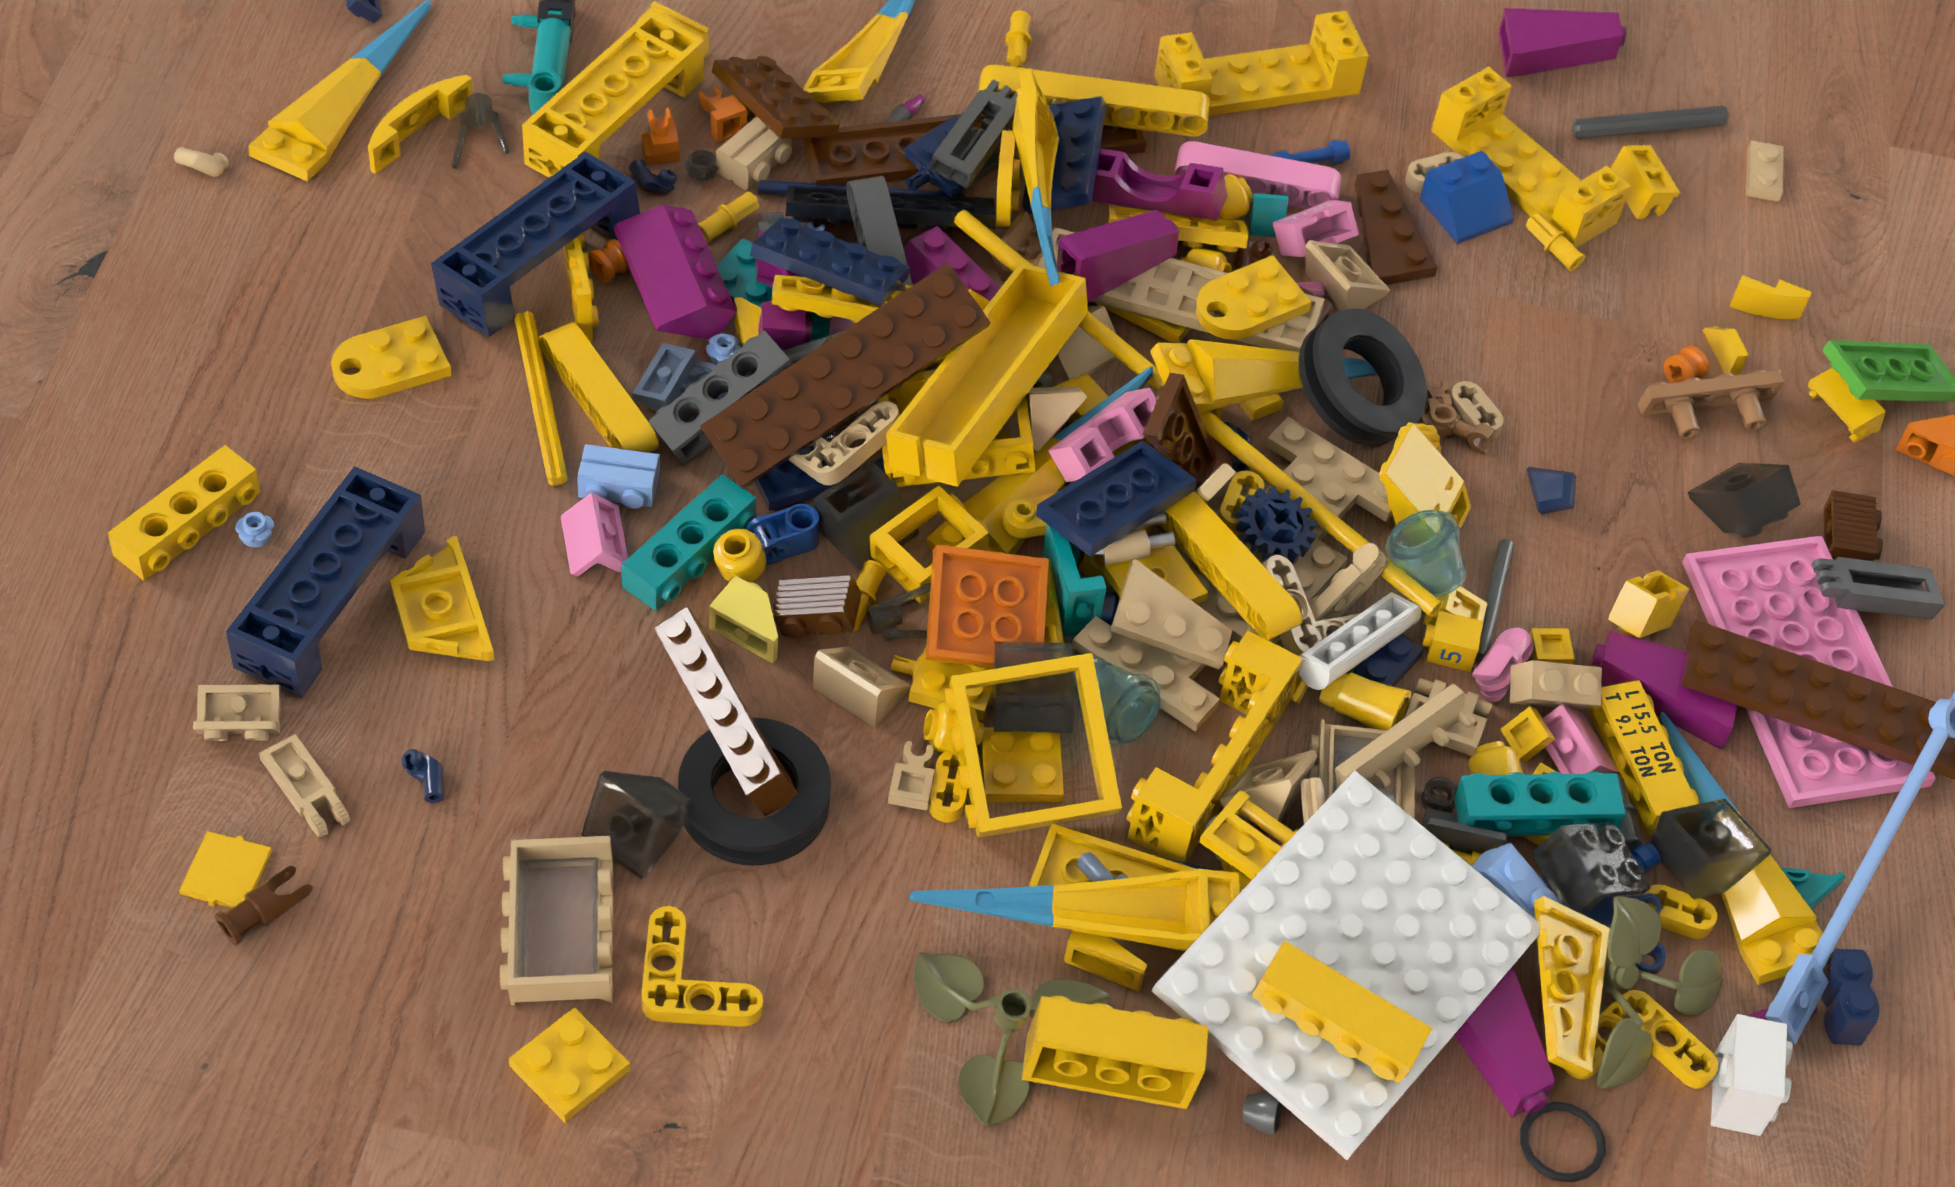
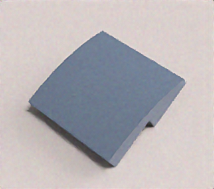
(669, 376)

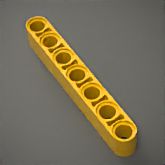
(1126, 102)

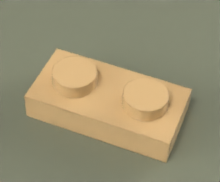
(1764, 171)

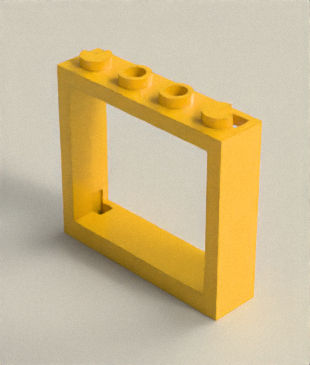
(997, 459)
(1096, 732)

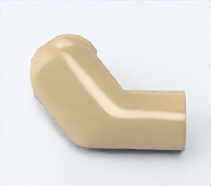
(201, 161)

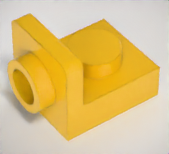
(1460, 603)

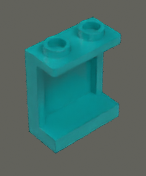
(1077, 598)

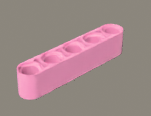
(1265, 174)

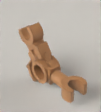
(1447, 421)

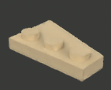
(1168, 620)

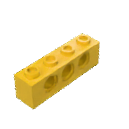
(184, 513)

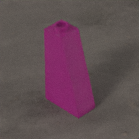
(1557, 39)
(1117, 251)
(1660, 674)
(1508, 1048)

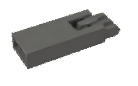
(968, 150)
(1879, 587)

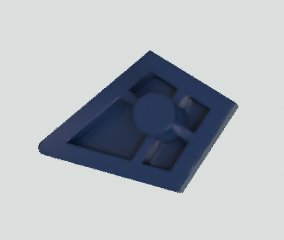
(1552, 489)

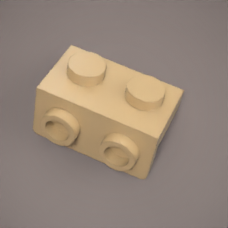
(238, 710)

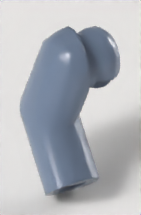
(1094, 869)

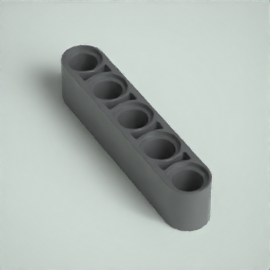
(875, 218)

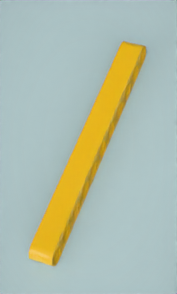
(1214, 547)

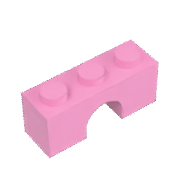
(1102, 434)

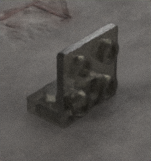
(1589, 864)

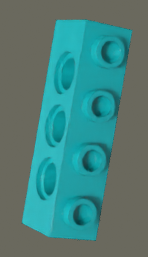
(686, 543)
(1523, 816)

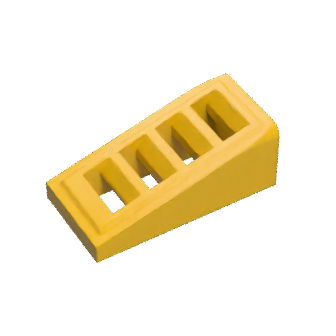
(1105, 959)

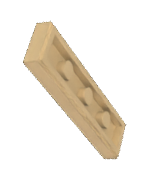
(1215, 482)

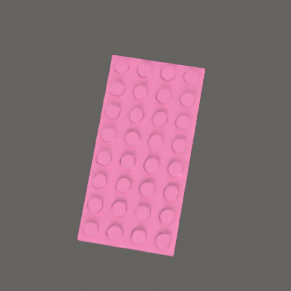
(1776, 599)

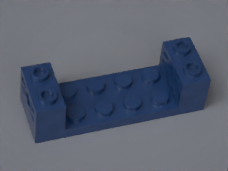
(478, 271)
(318, 576)

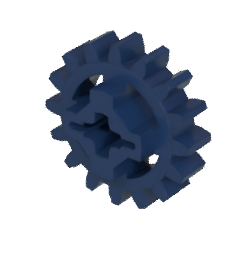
(1276, 524)

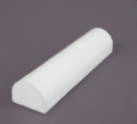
(1357, 640)

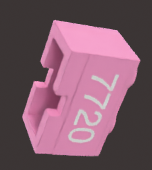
(1323, 223)

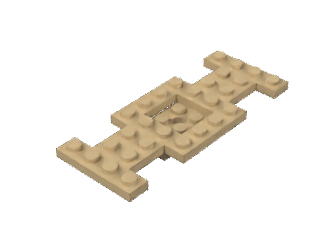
(1327, 475)

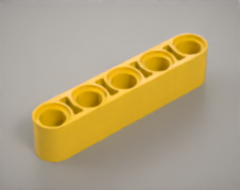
(597, 390)

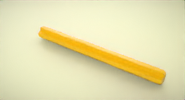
(541, 399)

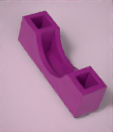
(1194, 193)
(783, 326)

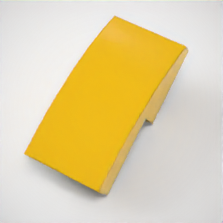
(1760, 299)

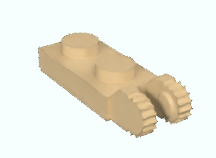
(1349, 583)
(303, 782)

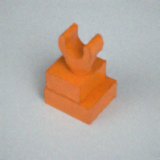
(726, 114)
(662, 141)

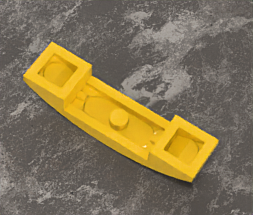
(442, 98)

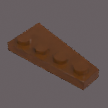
(1391, 235)
(1179, 430)

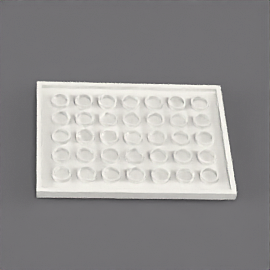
(1375, 904)

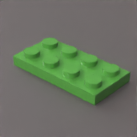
(1891, 370)

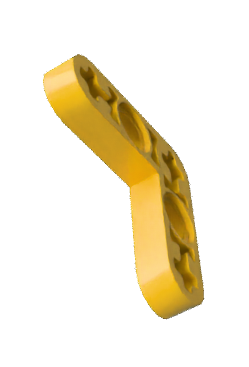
(671, 983)
(1657, 1019)

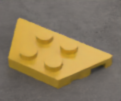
(441, 606)

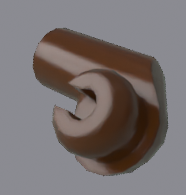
(1254, 252)

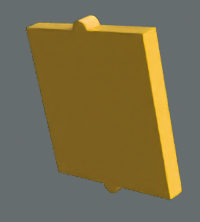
(225, 870)

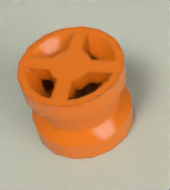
(608, 261)
(1686, 364)

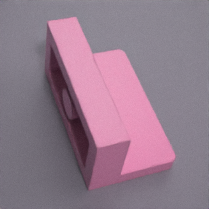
(594, 535)
(1576, 744)

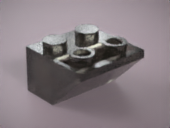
(857, 509)

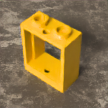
(899, 562)

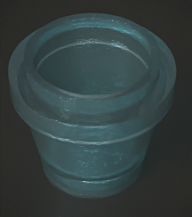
(1429, 550)
(1127, 700)

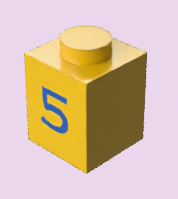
(1453, 640)

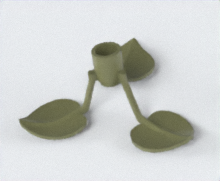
(1633, 933)
(986, 1084)

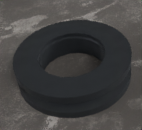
(1332, 392)
(753, 839)

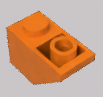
(1931, 442)

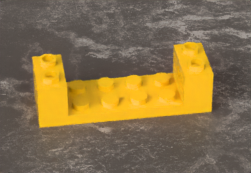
(1320, 70)
(612, 91)
(1474, 120)
(1173, 814)

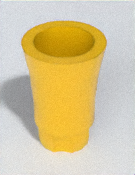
(1367, 701)

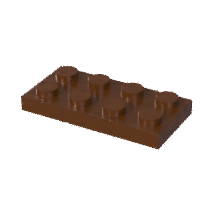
(775, 98)

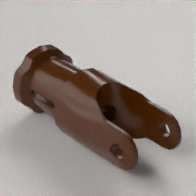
(260, 906)

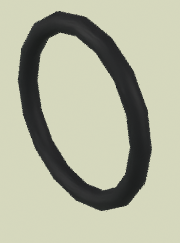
(1560, 1176)

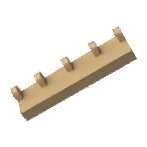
(1408, 737)

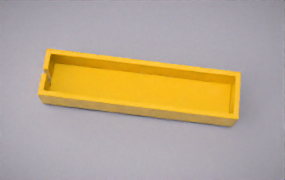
(987, 376)

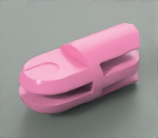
(1494, 670)

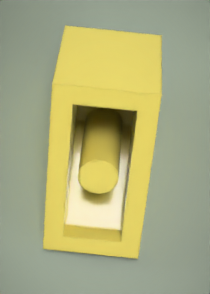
(746, 618)

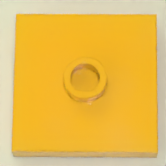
(1169, 566)

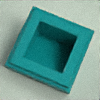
(1265, 211)

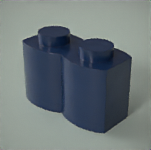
(1849, 997)

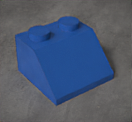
(1467, 197)

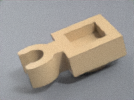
(912, 780)

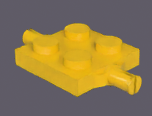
(933, 677)

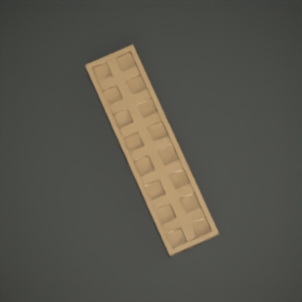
(1171, 295)

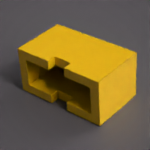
(1648, 604)

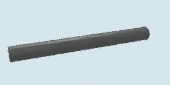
(1494, 596)

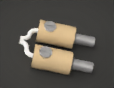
(1137, 543)

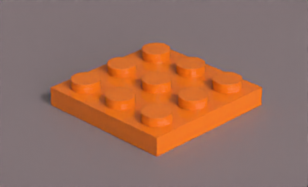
(982, 601)

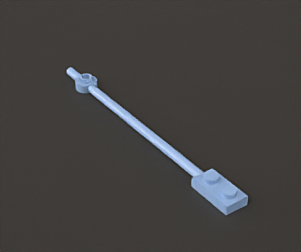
(1806, 980)

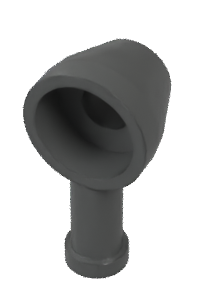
(1262, 1112)

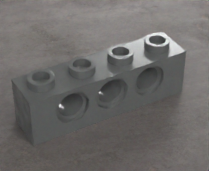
(687, 438)

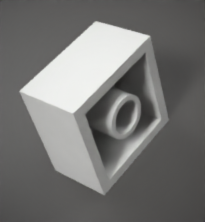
(1751, 1075)

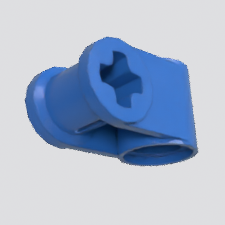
(784, 532)

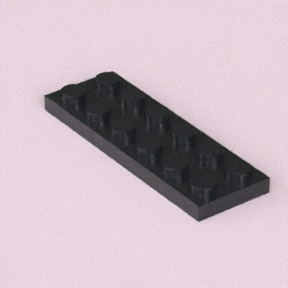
(910, 209)

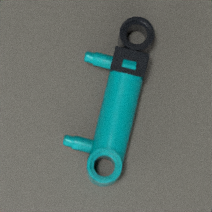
(550, 58)

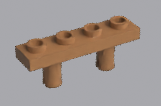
(1691, 394)

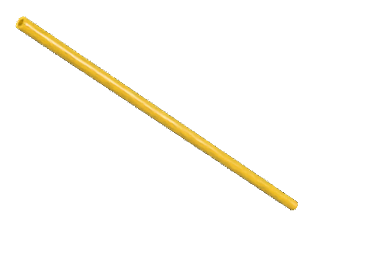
(1215, 427)

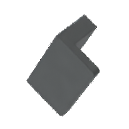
(1460, 836)

